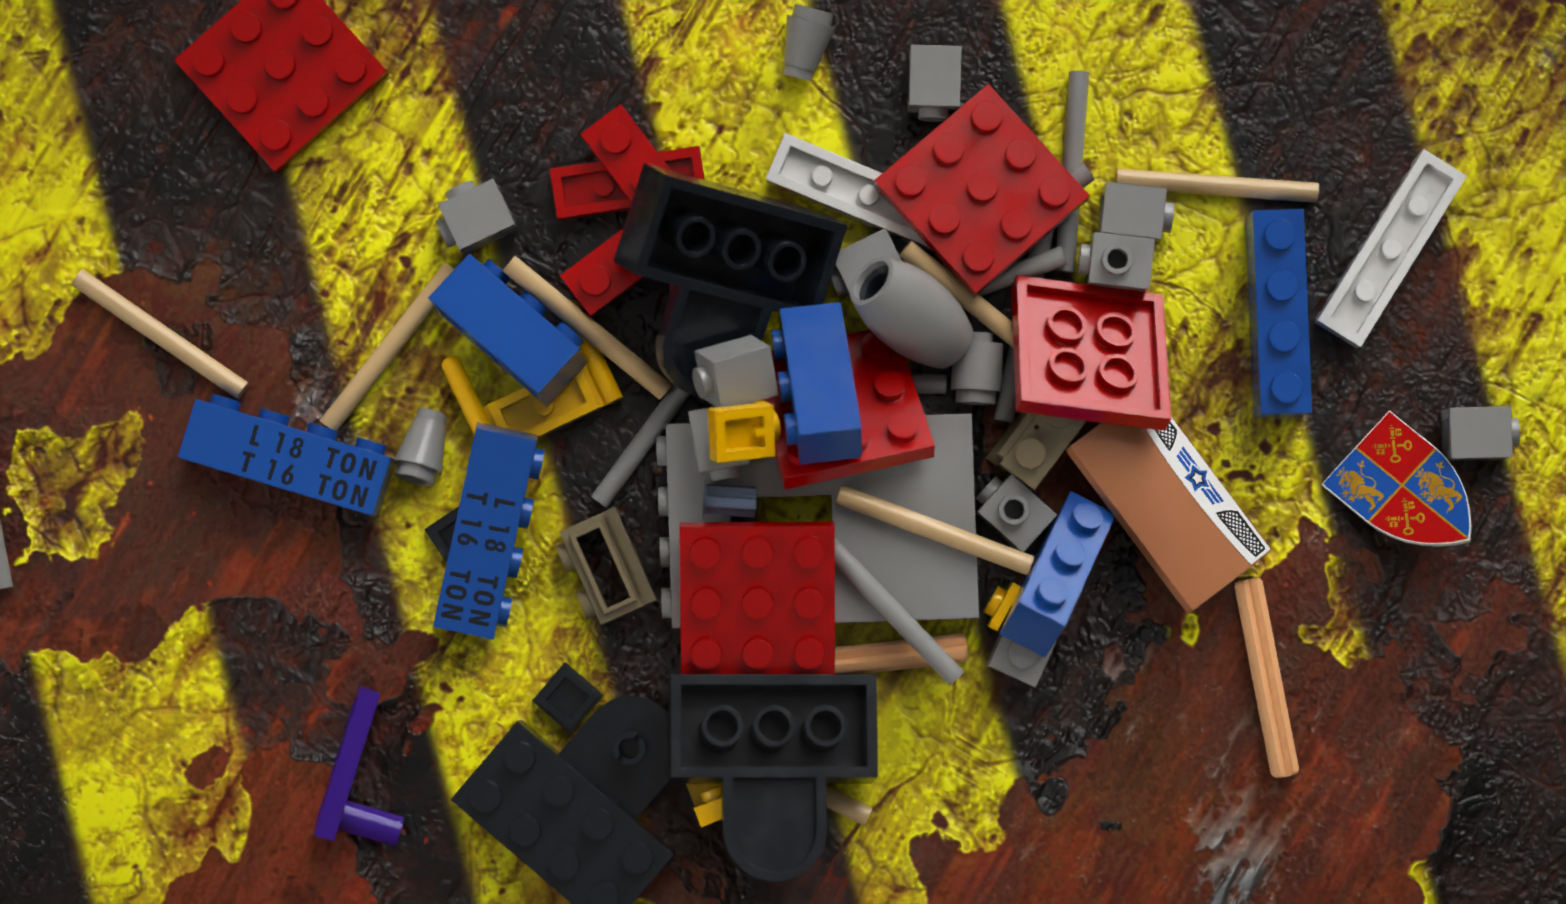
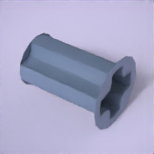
(729, 500)

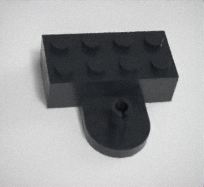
(726, 259)
(773, 752)
(579, 807)

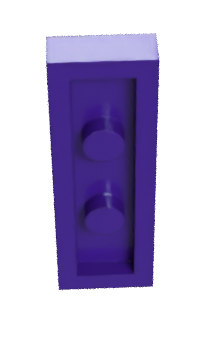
(335, 810)

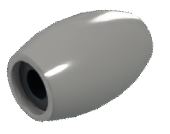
(911, 312)

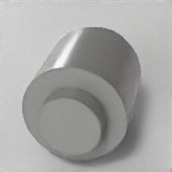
(978, 372)

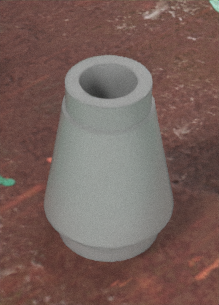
(806, 40)
(422, 449)

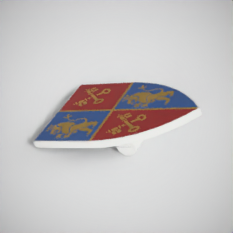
(1403, 487)

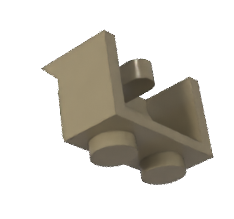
(1033, 446)
(625, 558)

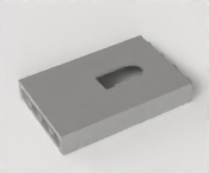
(918, 572)

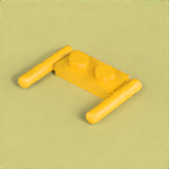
(523, 412)

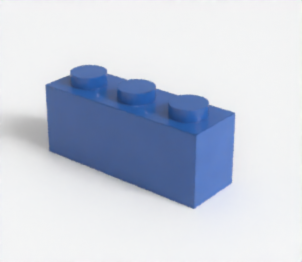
(510, 328)
(817, 383)
(1057, 574)

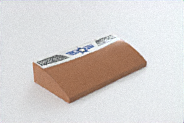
(1170, 507)

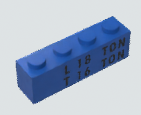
(1278, 313)
(287, 457)
(486, 531)

